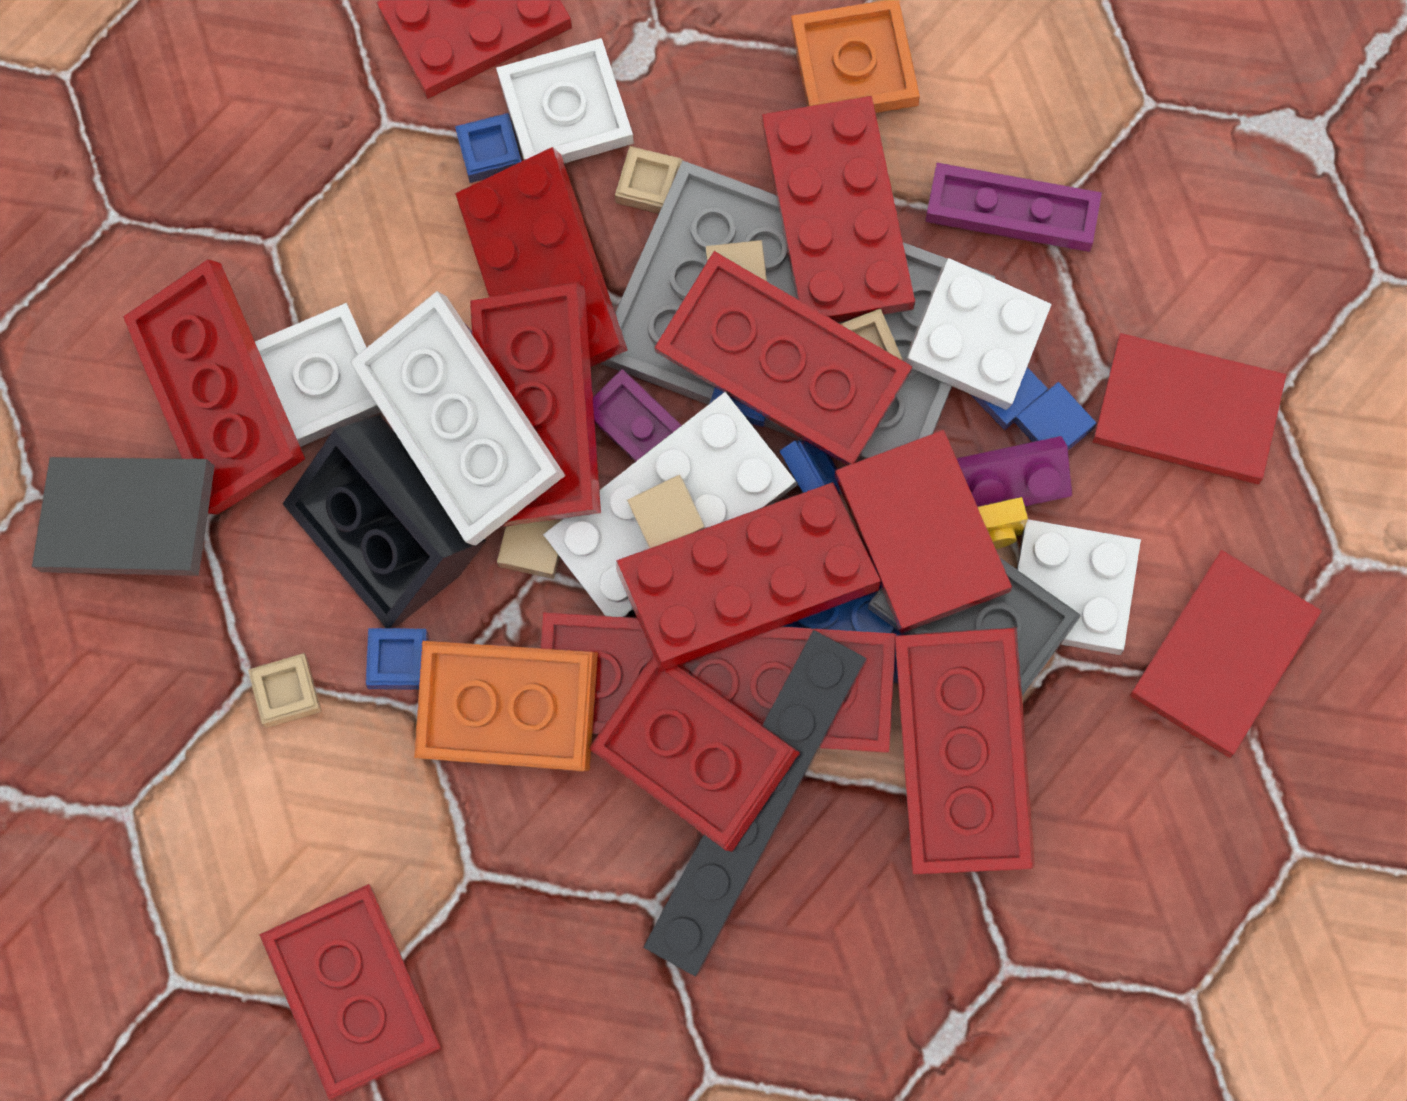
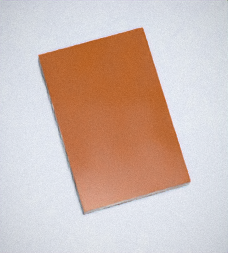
(506, 705)

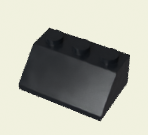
(379, 520)

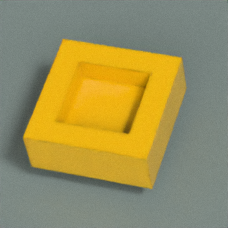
(1004, 521)

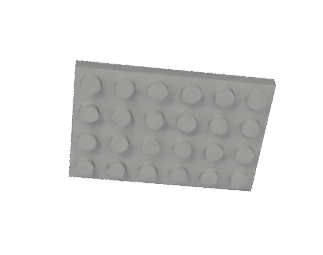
(718, 210)

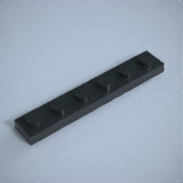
(718, 877)

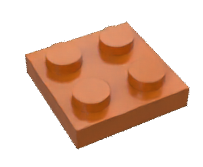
(856, 55)

